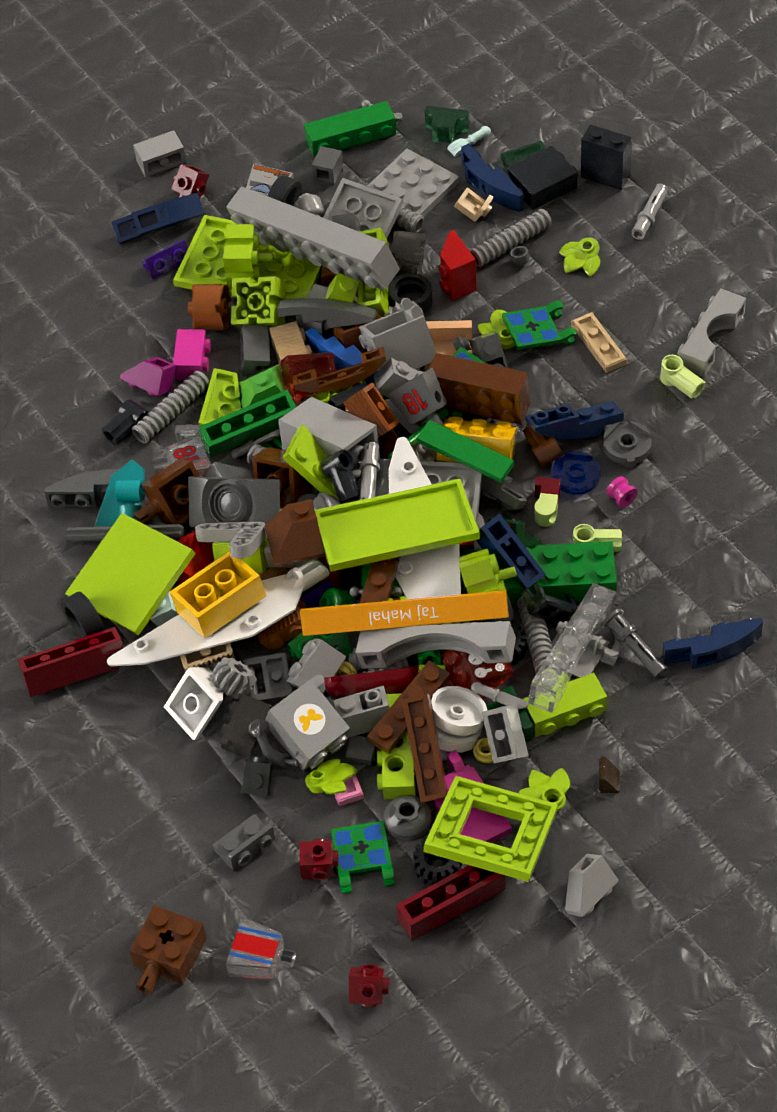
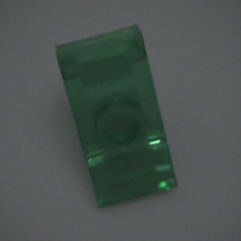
(446, 123)

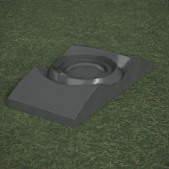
(232, 500)

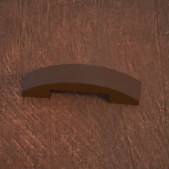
(343, 378)

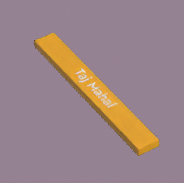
(404, 613)

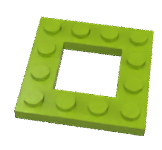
(520, 860)

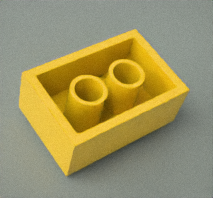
(498, 437)
(217, 594)

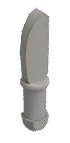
(244, 449)
(501, 697)

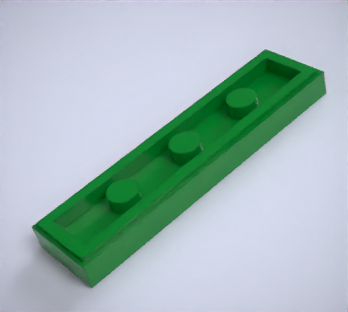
(465, 451)

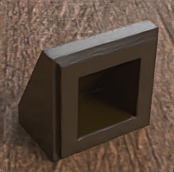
(608, 776)

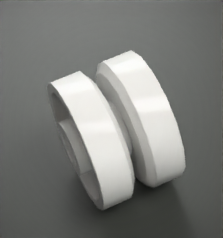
(457, 718)

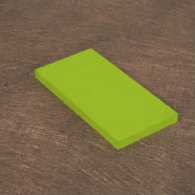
(396, 524)

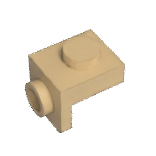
(473, 205)

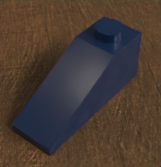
(509, 551)

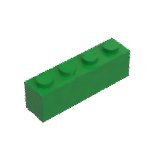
(351, 128)
(245, 424)

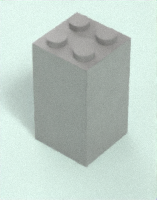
(331, 429)

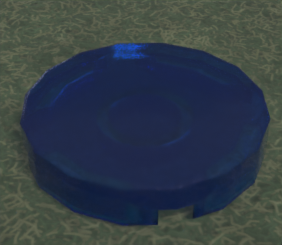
(577, 472)

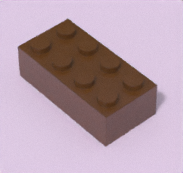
(482, 388)

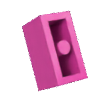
(191, 352)

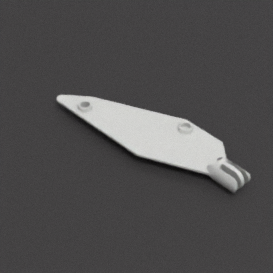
(430, 571)
(180, 638)

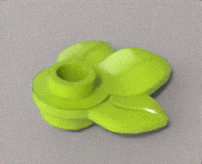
(579, 258)
(497, 326)
(330, 777)
(548, 788)

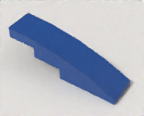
(342, 357)

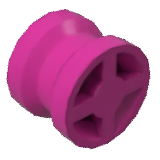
(622, 492)

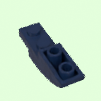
(490, 181)
(158, 217)
(571, 424)
(723, 643)

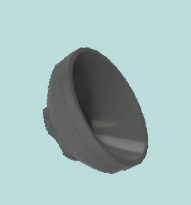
(407, 827)

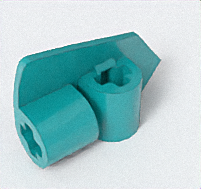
(122, 494)

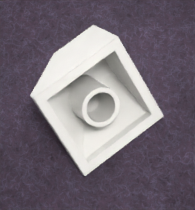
(194, 700)

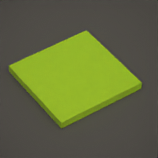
(131, 573)

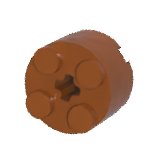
(210, 307)

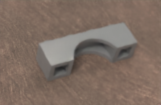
(723, 312)

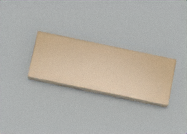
(599, 342)

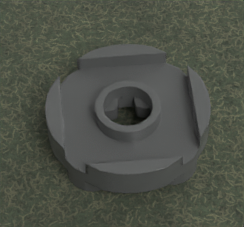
(627, 454)

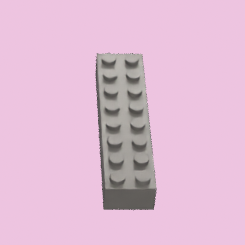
(315, 238)

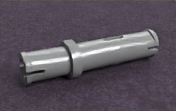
(647, 217)
(369, 469)

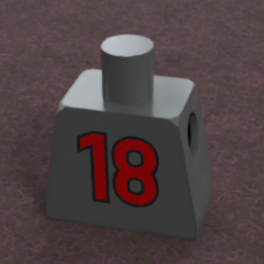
(420, 398)

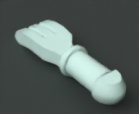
(455, 147)

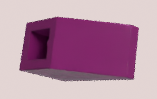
(151, 375)

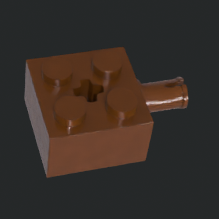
(168, 494)
(166, 947)

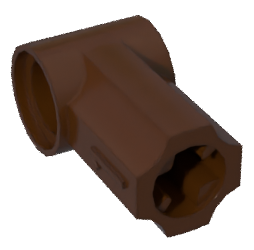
(543, 447)

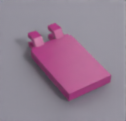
(480, 824)

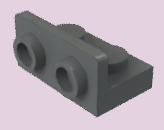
(244, 842)

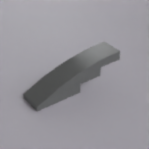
(335, 312)

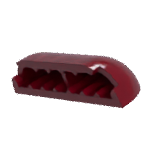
(393, 680)

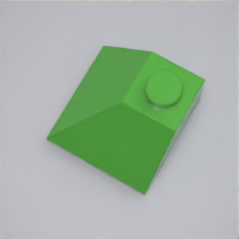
(261, 386)

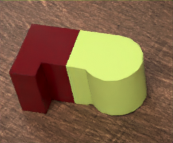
(547, 505)

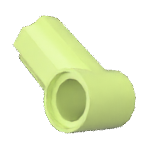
(675, 374)
(589, 534)

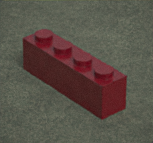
(70, 662)
(448, 899)

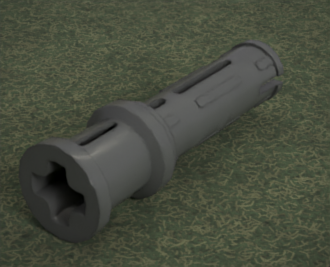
(627, 634)

